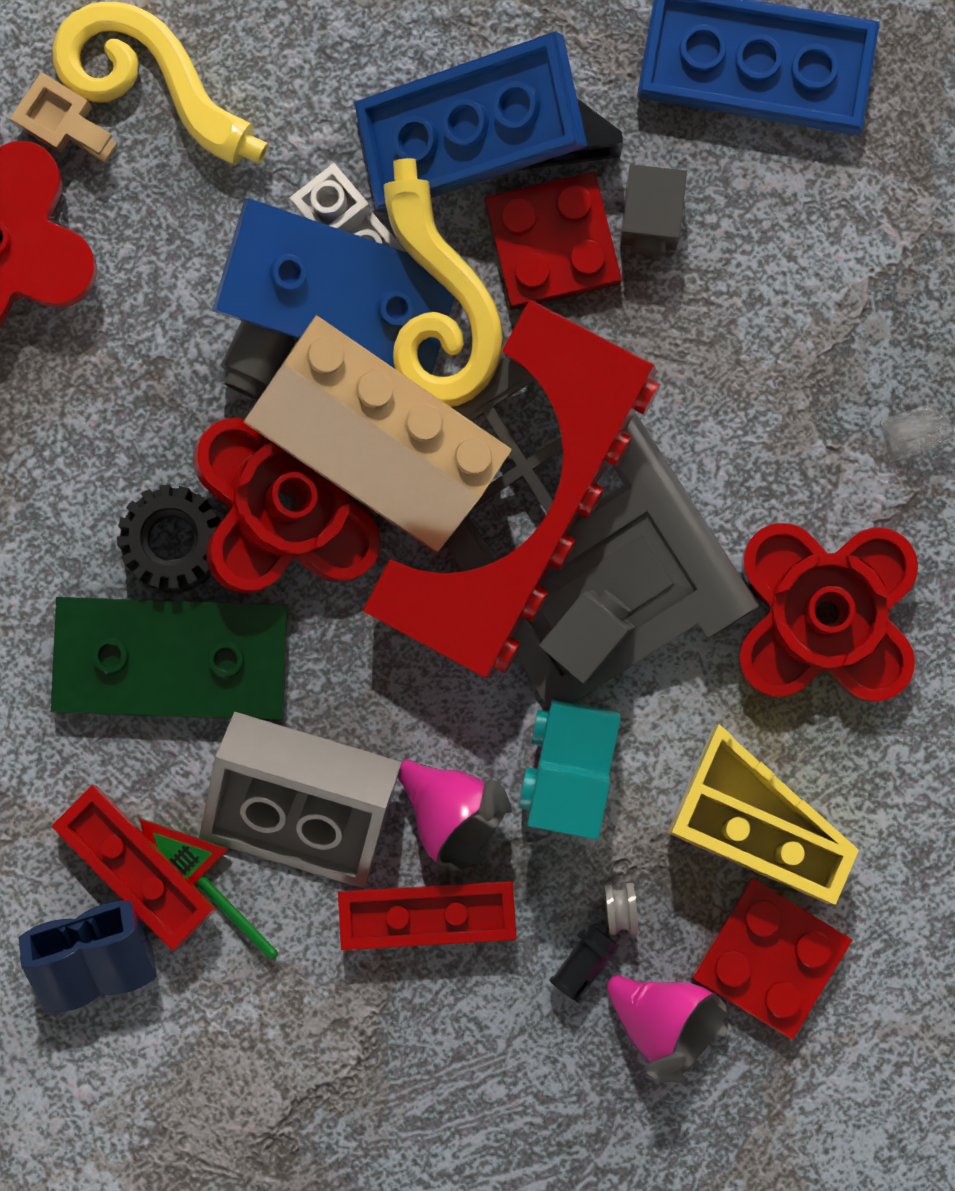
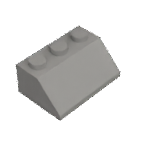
(298, 799)

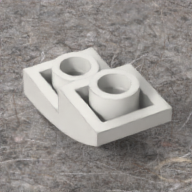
(337, 203)

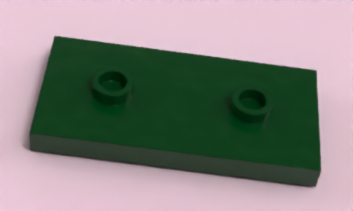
(169, 658)

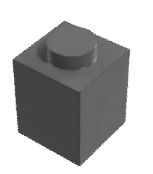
(653, 209)
(588, 634)

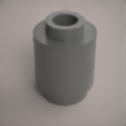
(254, 359)

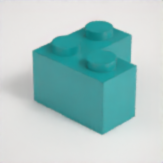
(573, 768)

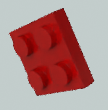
(553, 240)
(771, 958)

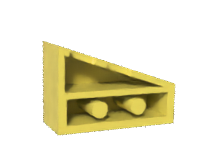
(757, 822)

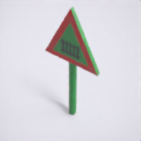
(194, 859)

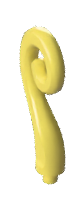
(205, 121)
(414, 226)

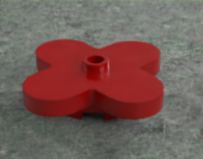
(37, 255)
(260, 535)
(862, 585)

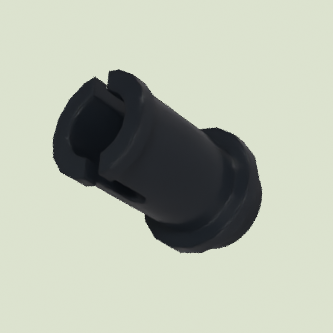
(584, 963)

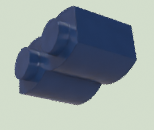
(87, 957)

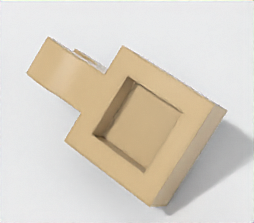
(57, 116)

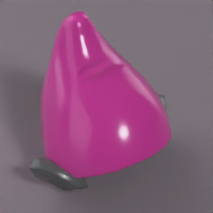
(453, 812)
(668, 1022)

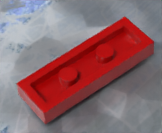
(134, 867)
(426, 915)

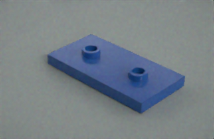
(760, 61)
(475, 118)
(296, 268)

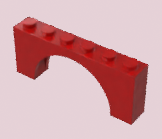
(594, 396)

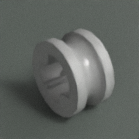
(620, 909)

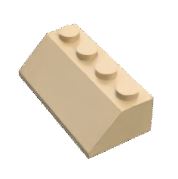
(377, 435)

